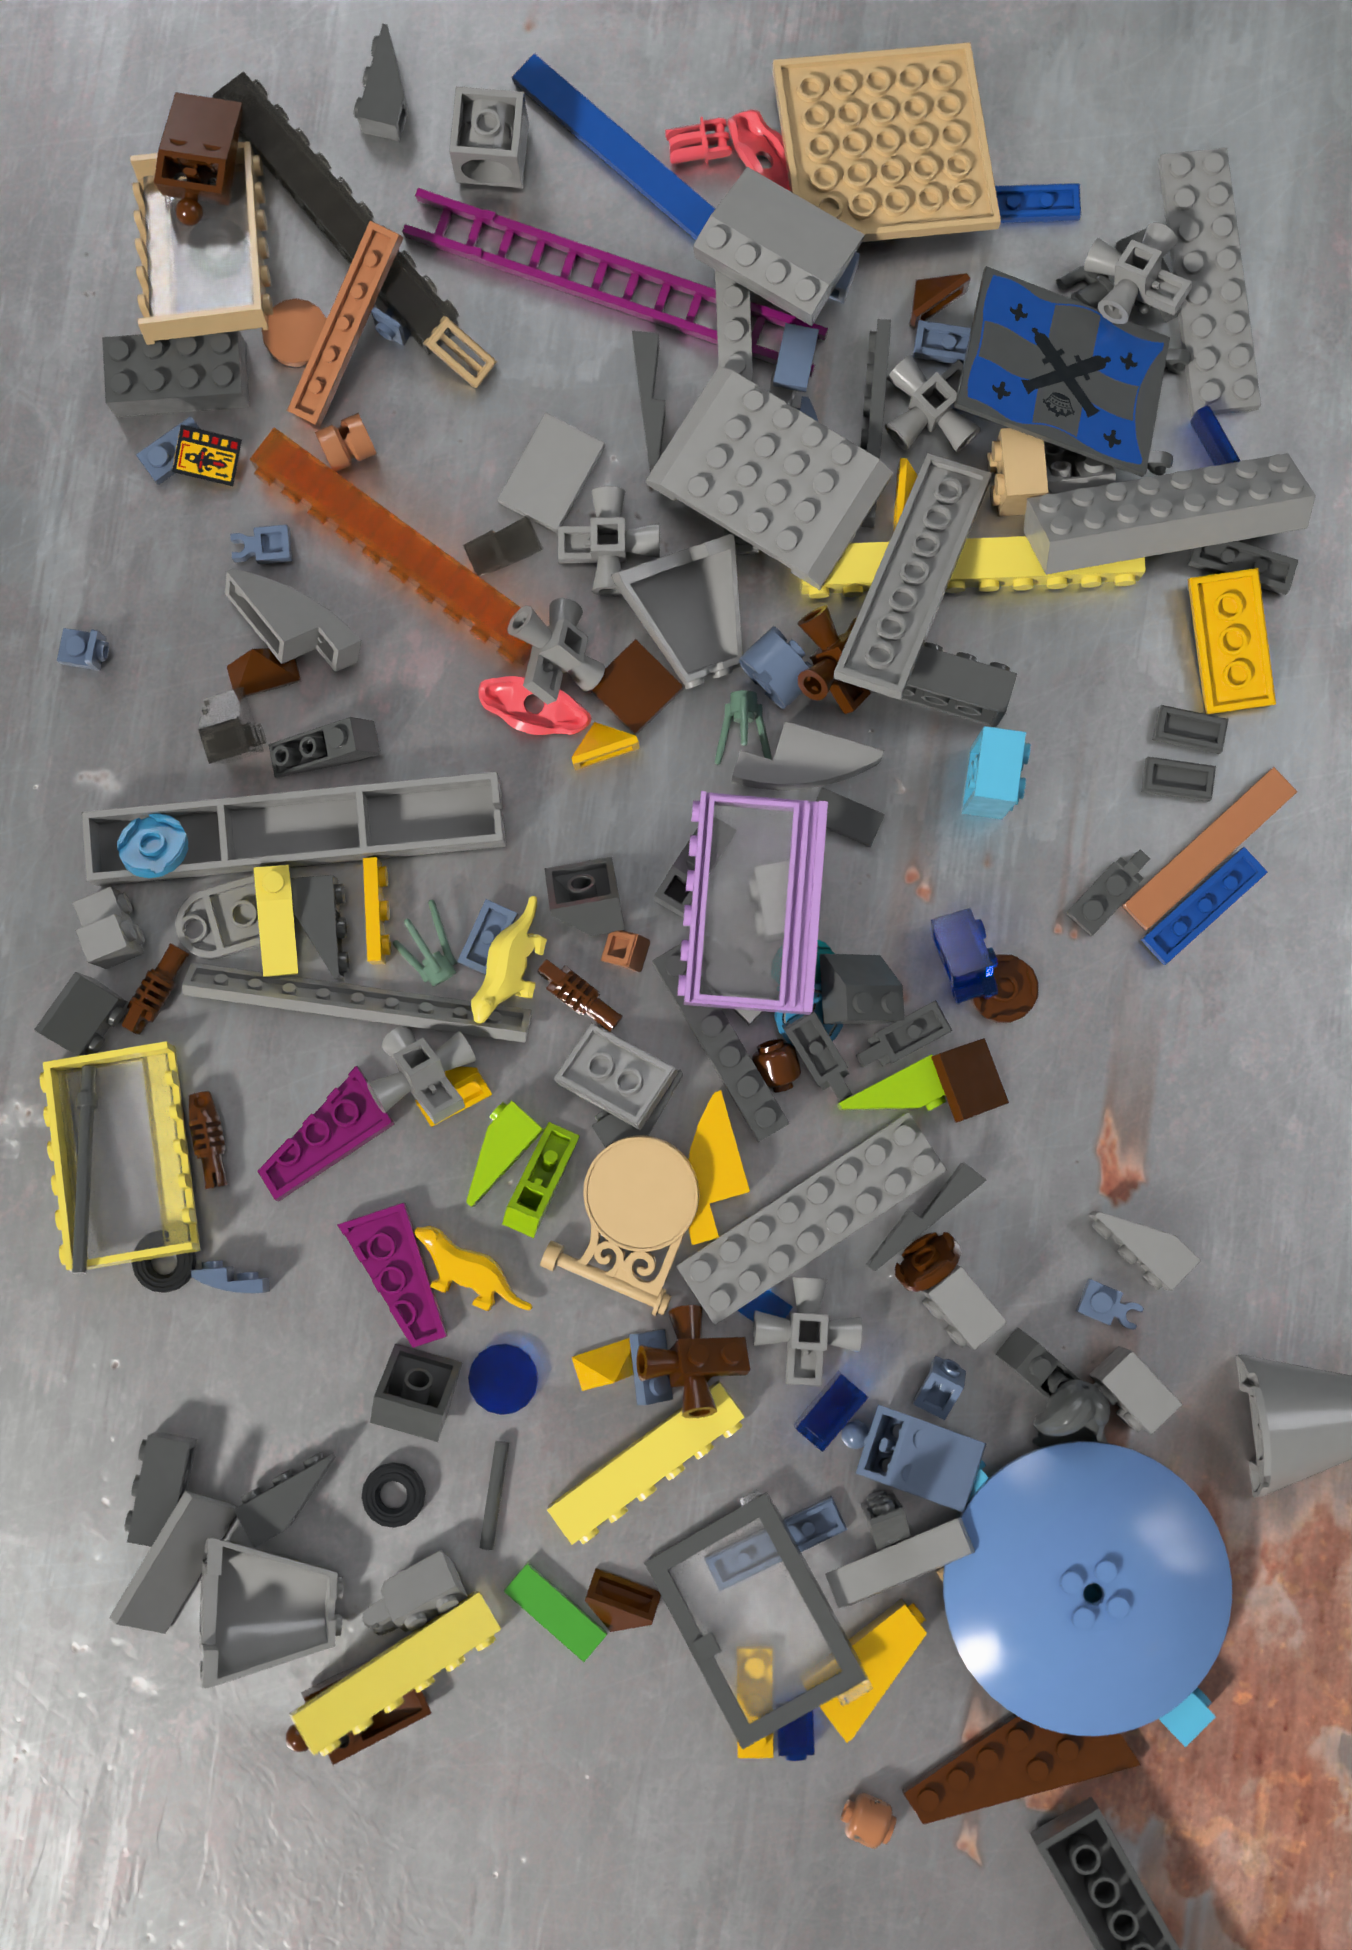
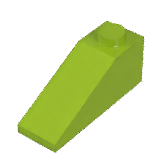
(907, 1089)
(503, 1144)
(540, 1180)

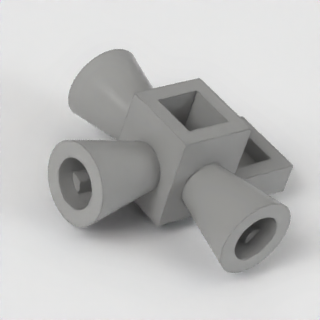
(1138, 274)
(930, 406)
(606, 540)
(555, 649)
(422, 1073)
(807, 1333)

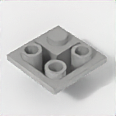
(1073, 471)

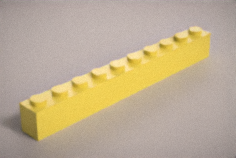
(981, 564)

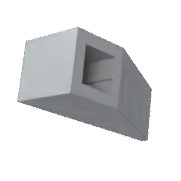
(1157, 1252)

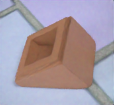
(626, 950)

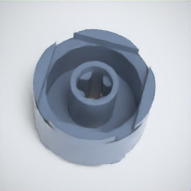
(775, 666)

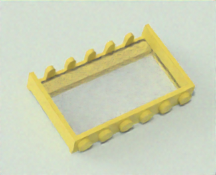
(139, 1156)

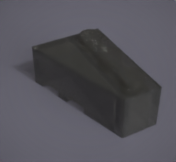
(229, 728)

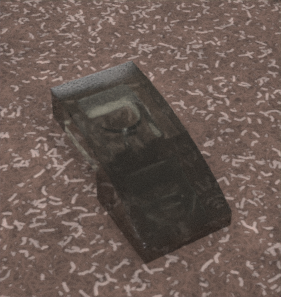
(503, 548)

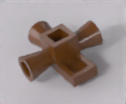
(819, 678)
(694, 1360)

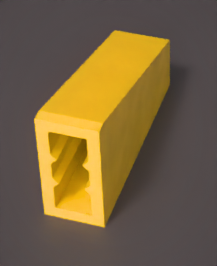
(883, 1651)

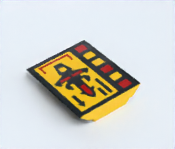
(206, 455)

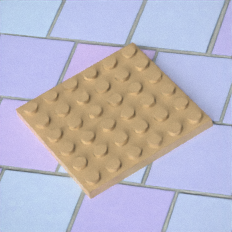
(889, 140)

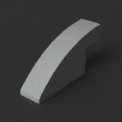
(291, 620)
(805, 761)

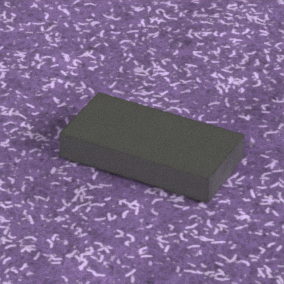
(1190, 729)
(1178, 779)
(850, 817)

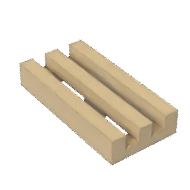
(438, 334)

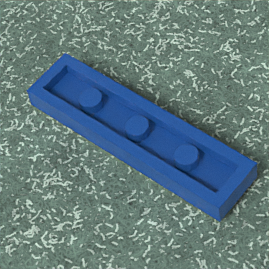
(1204, 906)

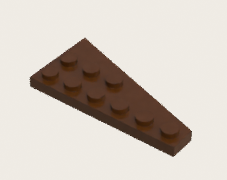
(1012, 1764)

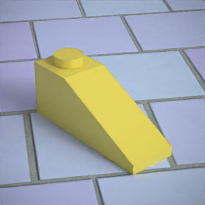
(275, 920)

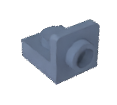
(83, 649)
(941, 1387)

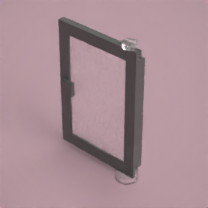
(757, 1621)

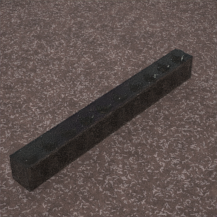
(331, 206)

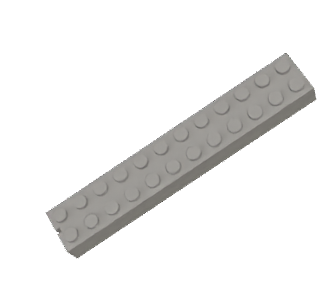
(311, 826)

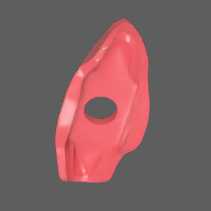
(754, 138)
(507, 699)

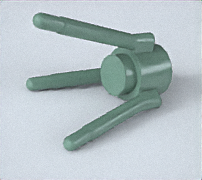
(743, 708)
(437, 967)

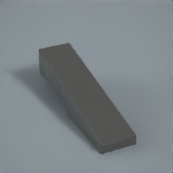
(653, 410)
(910, 1226)

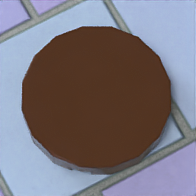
(1016, 991)
(928, 1261)

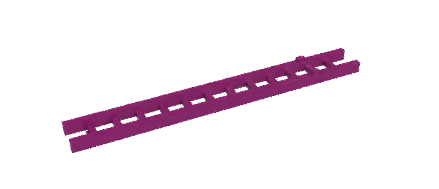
(604, 259)

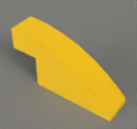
(716, 1165)

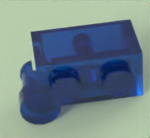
(965, 955)

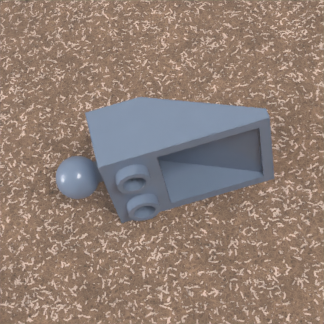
(923, 1457)

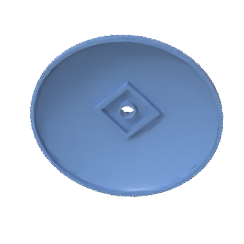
(1073, 1521)

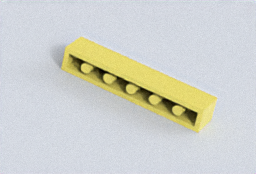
(641, 1465)
(394, 1673)

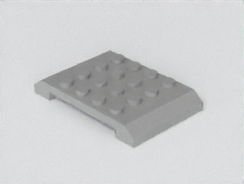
(770, 475)

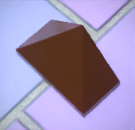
(935, 294)
(261, 672)
(621, 1602)

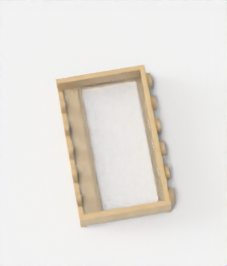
(206, 273)

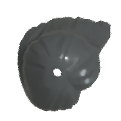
(1073, 1414)

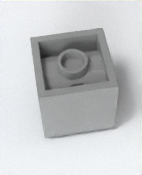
(489, 137)

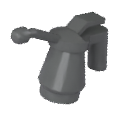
(1097, 289)

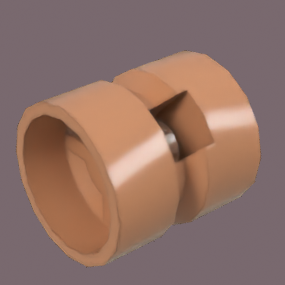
(346, 443)

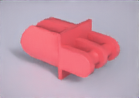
(692, 142)

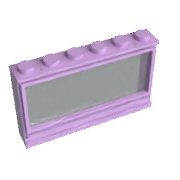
(753, 903)

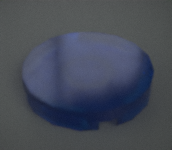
(503, 1378)

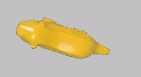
(467, 1269)

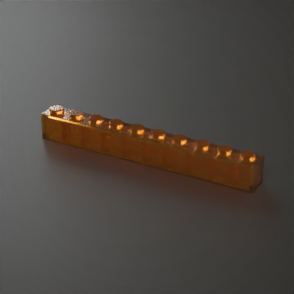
(389, 541)

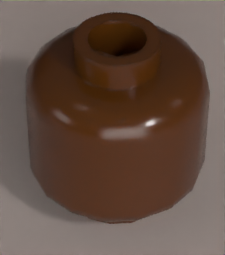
(777, 1064)

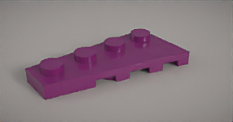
(329, 1135)
(395, 1263)

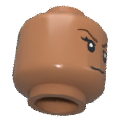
(868, 1820)

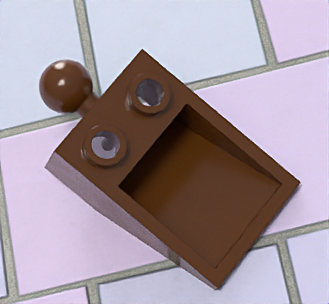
(201, 146)
(384, 1724)

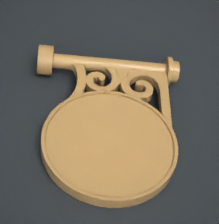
(640, 1200)

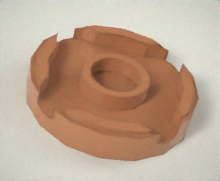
(293, 331)

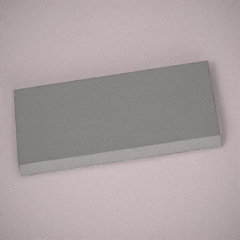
(173, 1563)

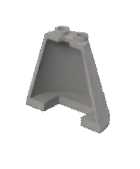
(690, 607)
(1296, 1419)
(262, 1611)

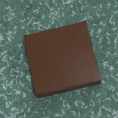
(636, 687)
(970, 1080)

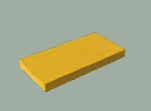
(1231, 641)

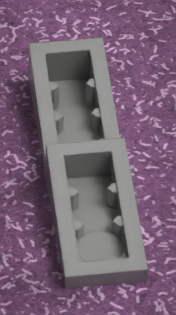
(900, 1563)

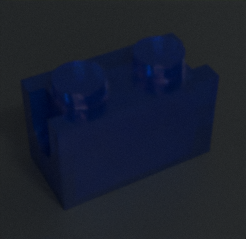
(830, 1411)

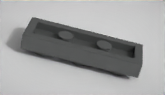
(1275, 569)

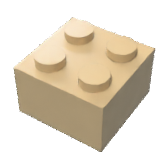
(1018, 471)

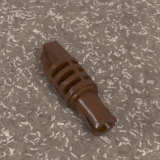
(154, 990)
(578, 995)
(207, 1137)

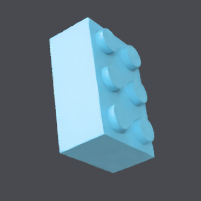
(995, 772)

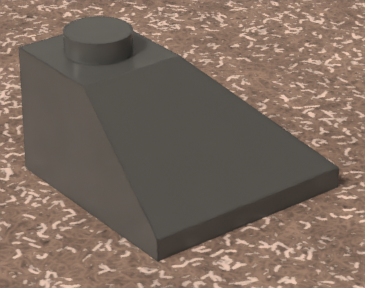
(586, 896)

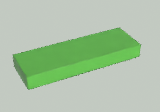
(555, 1612)

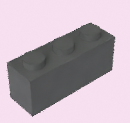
(160, 1484)

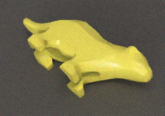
(508, 964)

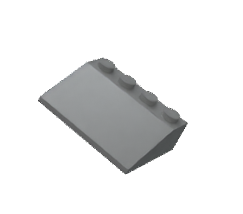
(777, 245)

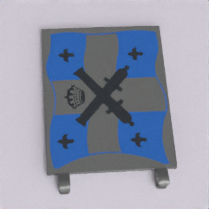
(1066, 373)

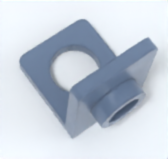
(388, 327)

